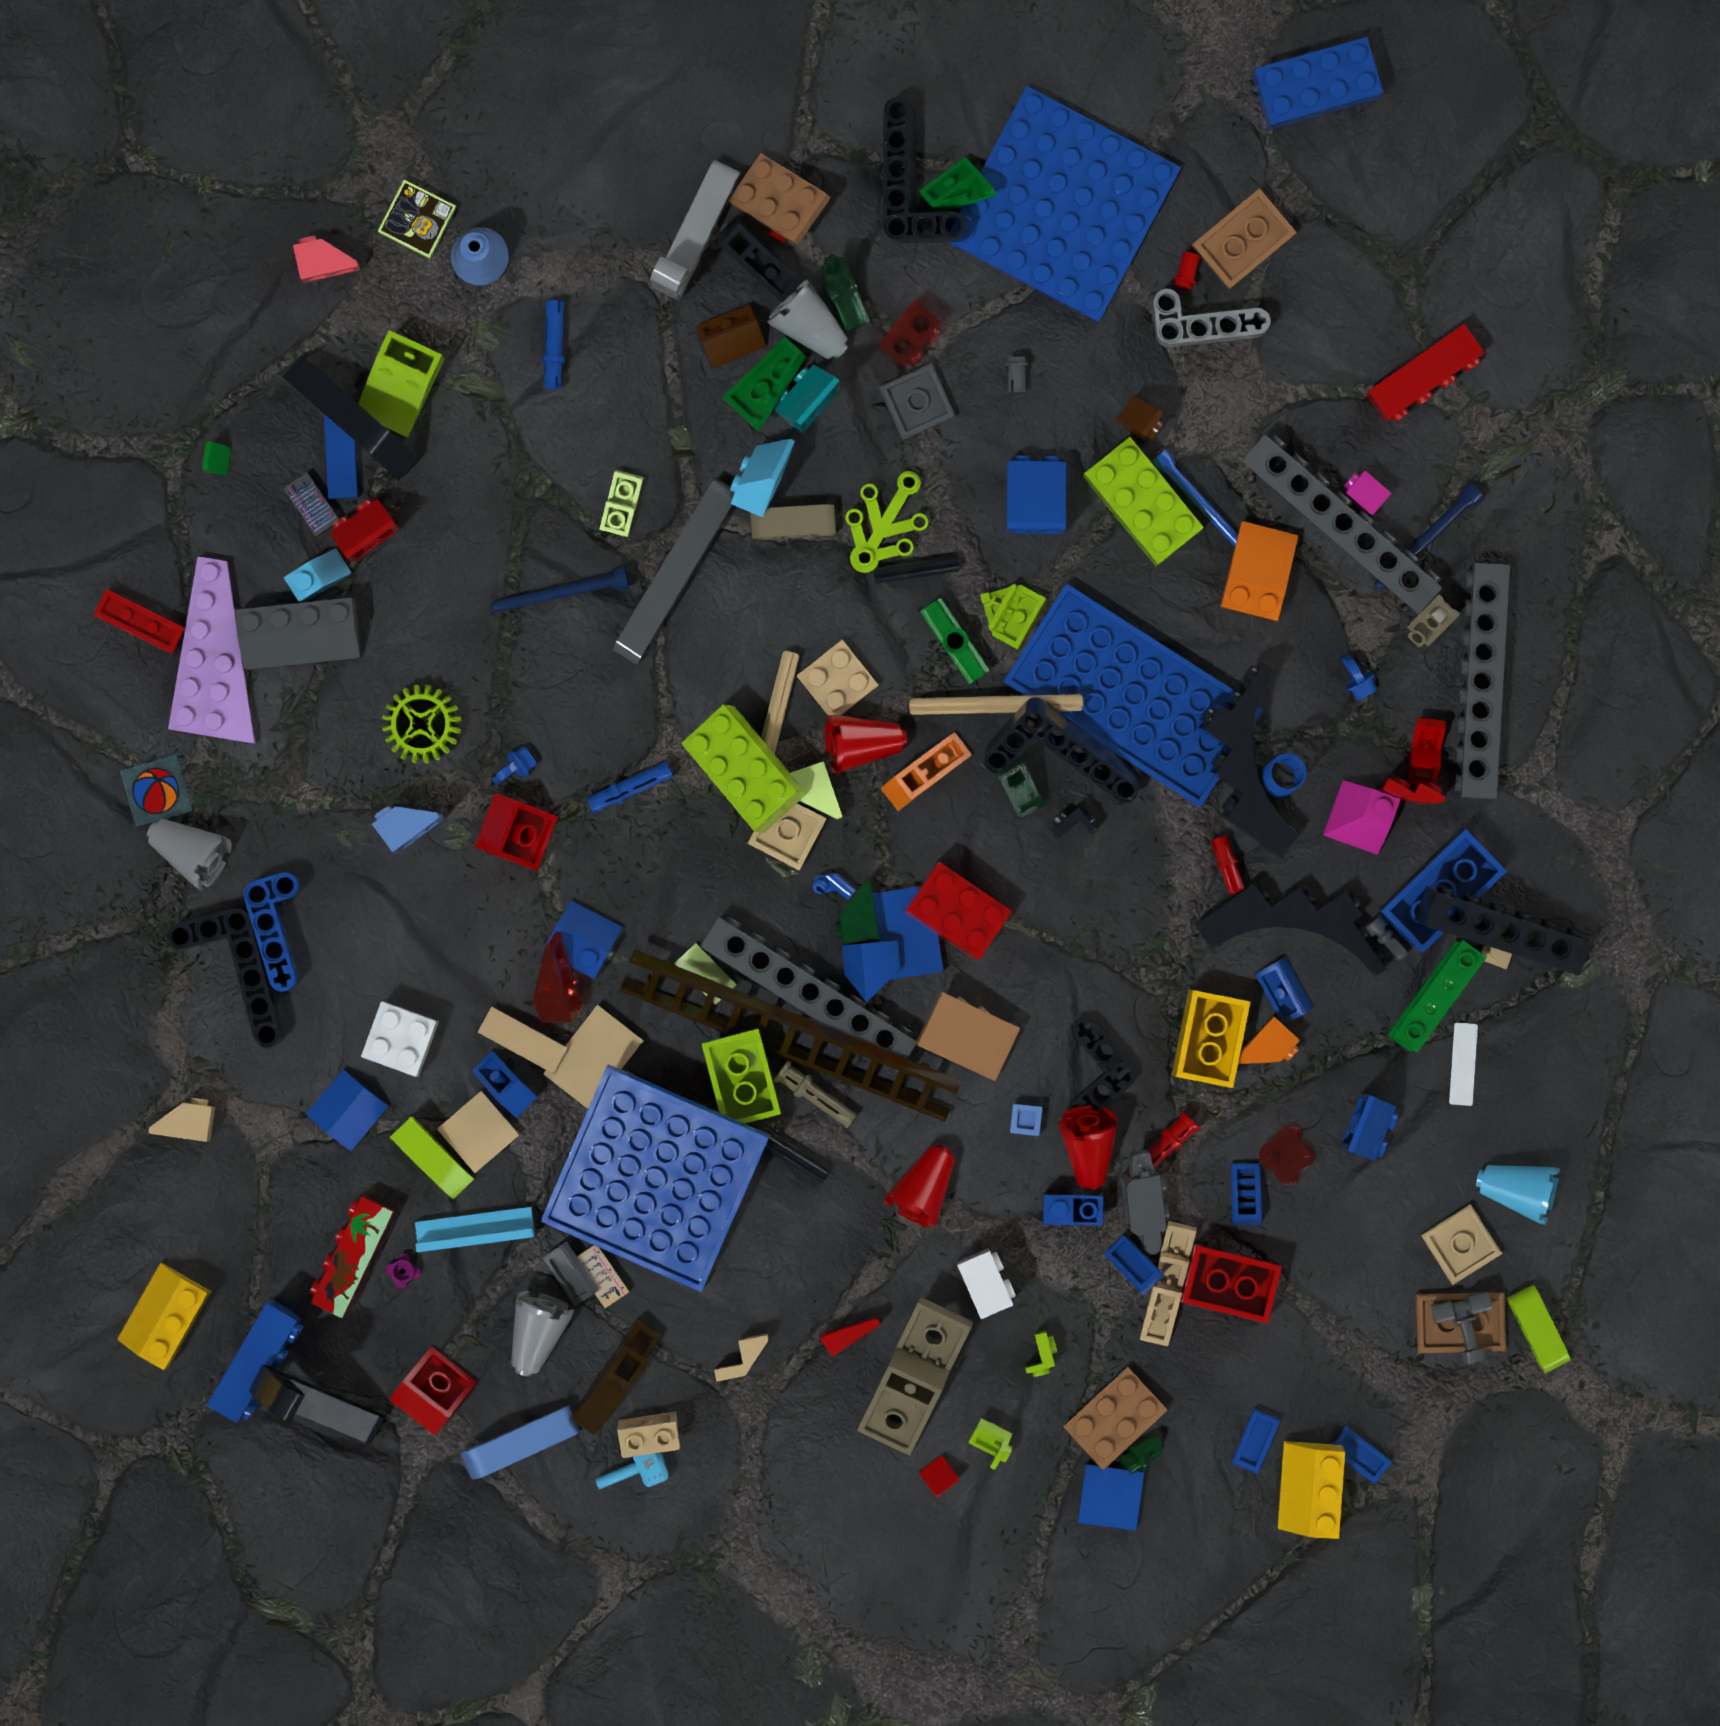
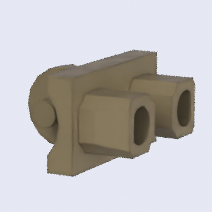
(1431, 622)

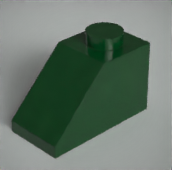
(858, 918)

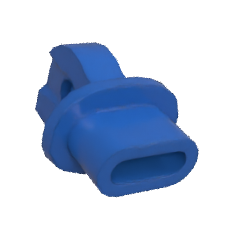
(1360, 683)
(519, 763)

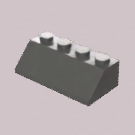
(298, 633)

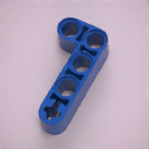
(277, 932)

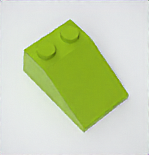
(741, 1077)

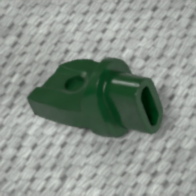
(1141, 1454)

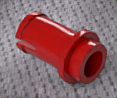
(1187, 271)

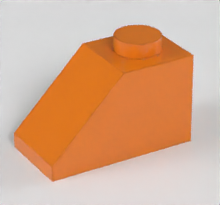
(1270, 1044)

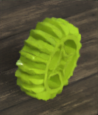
(431, 714)

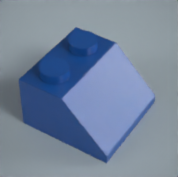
(586, 938)

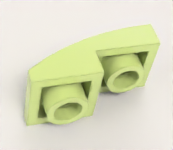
(621, 503)

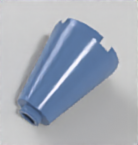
(486, 263)

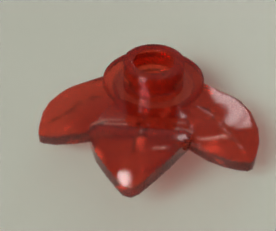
(1291, 1155)

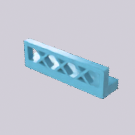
(474, 1229)

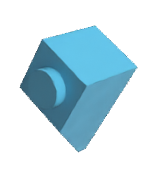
(317, 575)

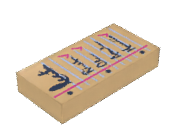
(604, 1276)

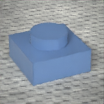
(1026, 1119)

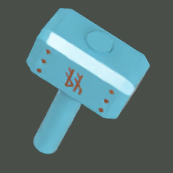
(649, 1466)

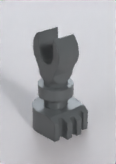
(1376, 926)

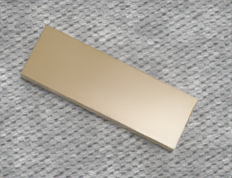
(523, 1040)

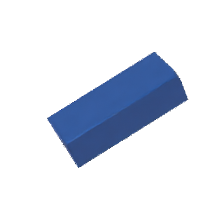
(1284, 991)

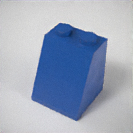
(1035, 496)

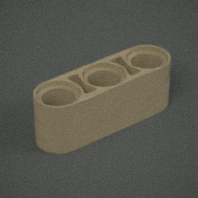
(794, 522)

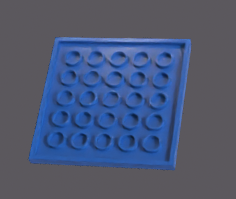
(1065, 204)
(654, 1177)

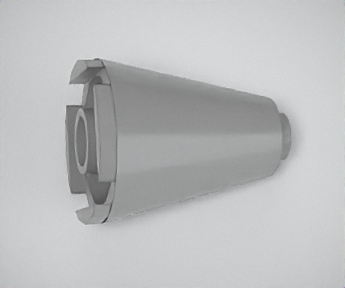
(809, 322)
(190, 850)
(536, 1330)

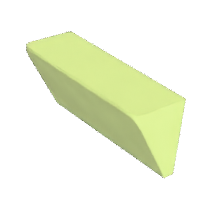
(700, 963)

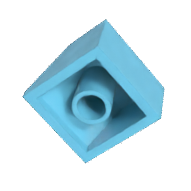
(761, 476)

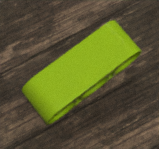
(1538, 1329)

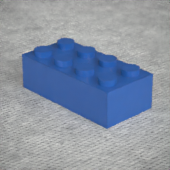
(1317, 83)
(1459, 866)
(263, 1345)

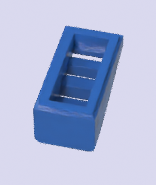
(1246, 1219)

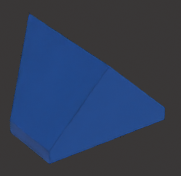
(871, 965)

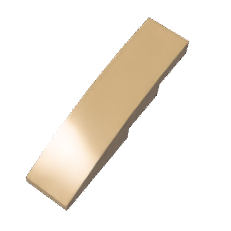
(1167, 1293)

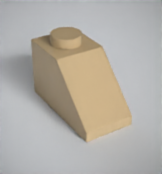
(187, 1121)

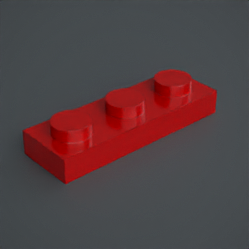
(139, 621)

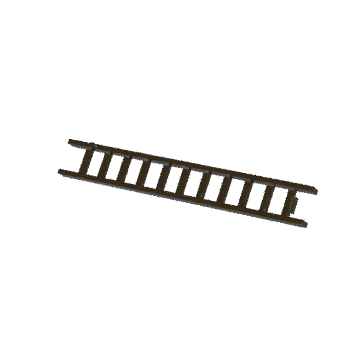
(794, 1021)

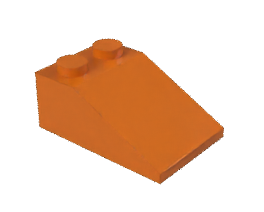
(1259, 571)

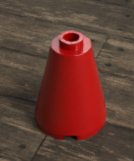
(861, 741)
(1089, 1143)
(923, 1187)

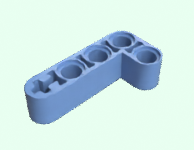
(519, 1443)

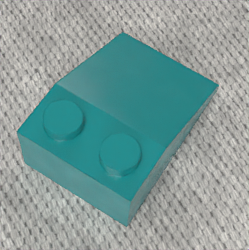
(808, 397)

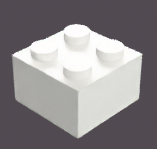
(399, 1039)
(985, 1282)

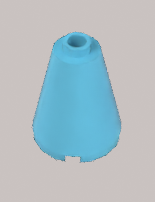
(1520, 1188)

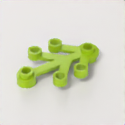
(883, 526)

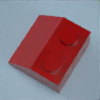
(363, 530)
(516, 831)
(433, 1390)

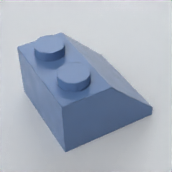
(404, 826)

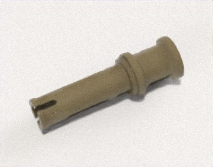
(803, 1086)

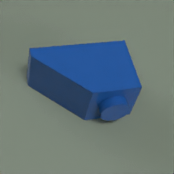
(504, 1084)

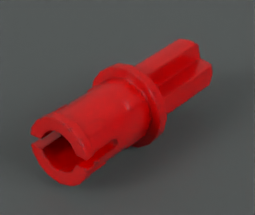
(1227, 864)

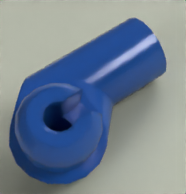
(833, 882)

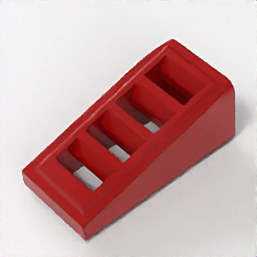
(841, 1338)

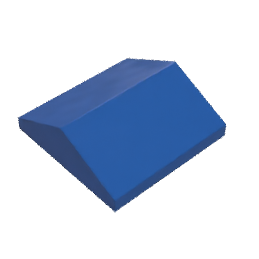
(347, 1110)

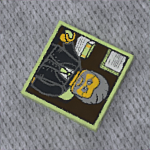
(417, 219)

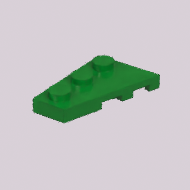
(765, 383)

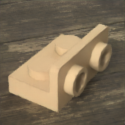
(648, 1434)

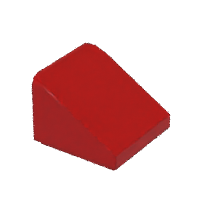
(939, 1476)

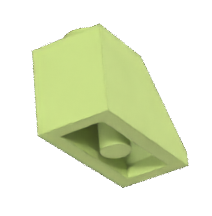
(818, 789)

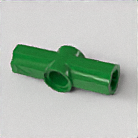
(944, 624)

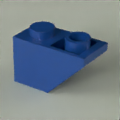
(1072, 1209)

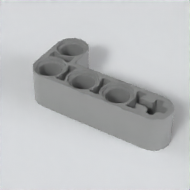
(1209, 320)

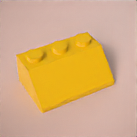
(1210, 1038)
(163, 1316)
(1311, 1489)

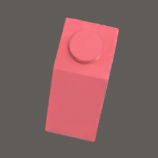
(321, 260)

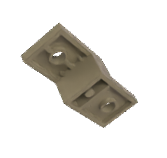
(915, 1376)

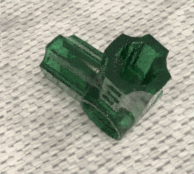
(843, 292)

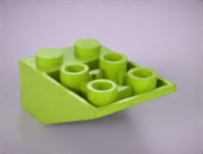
(400, 382)

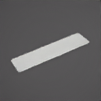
(1463, 1064)

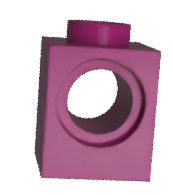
(1366, 492)

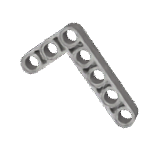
(675, 271)

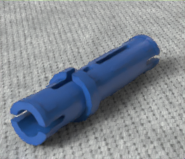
(553, 345)
(618, 792)

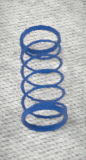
(1296, 765)

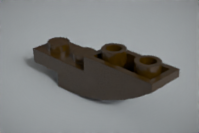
(616, 1378)

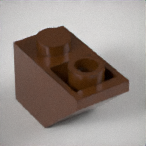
(1140, 419)

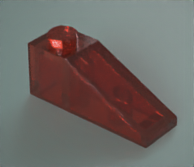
(556, 989)

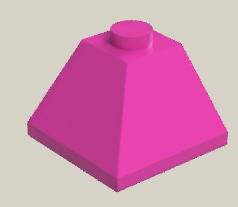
(1361, 817)

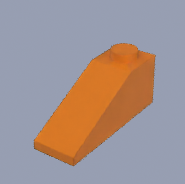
(926, 771)

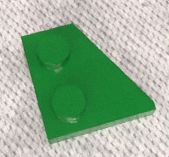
(957, 187)

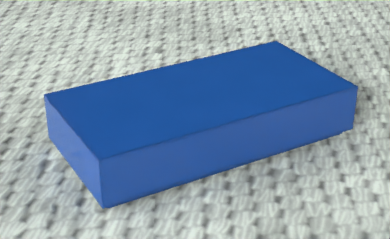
(1134, 1264)
(1255, 1441)
(1362, 1455)

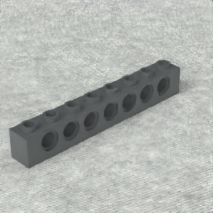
(1497, 578)
(1417, 596)
(717, 944)

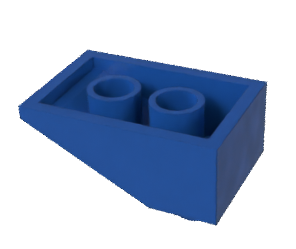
(1368, 1127)

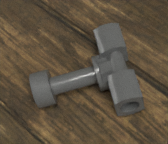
(1463, 1313)

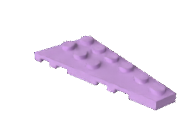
(211, 675)

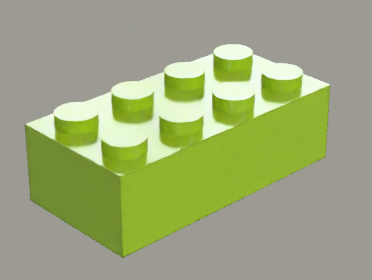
(1143, 501)
(744, 768)

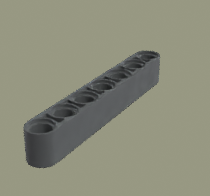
(675, 572)

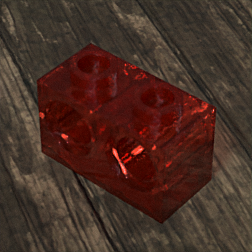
(904, 331)

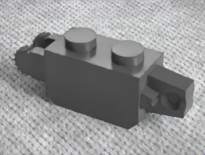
(1143, 1201)

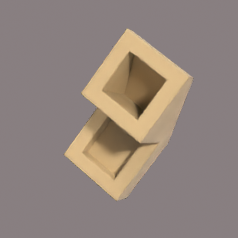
(750, 1349)

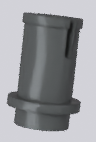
(1016, 374)

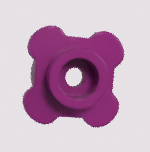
(402, 1279)

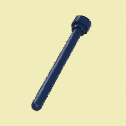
(1469, 497)
(616, 579)

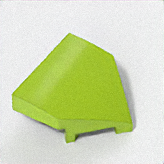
(1012, 613)

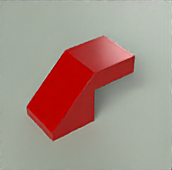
(1426, 751)

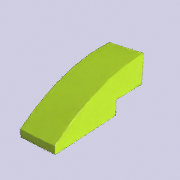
(432, 1157)

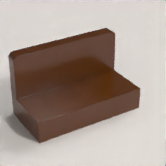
(731, 336)

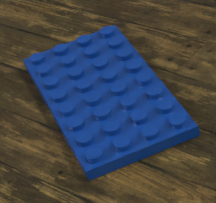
(1133, 689)

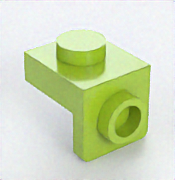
(1046, 1348)
(992, 1440)

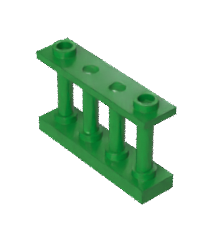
(1436, 996)

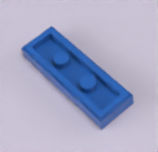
(340, 462)

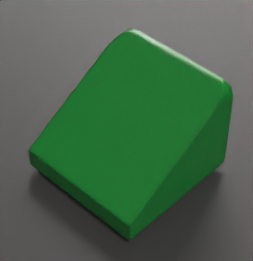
(216, 458)

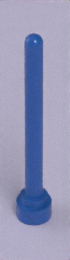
(1165, 464)

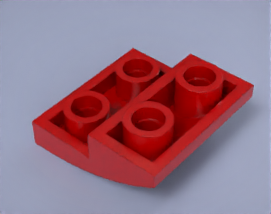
(1420, 794)

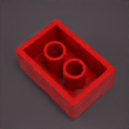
(957, 911)
(1231, 1283)

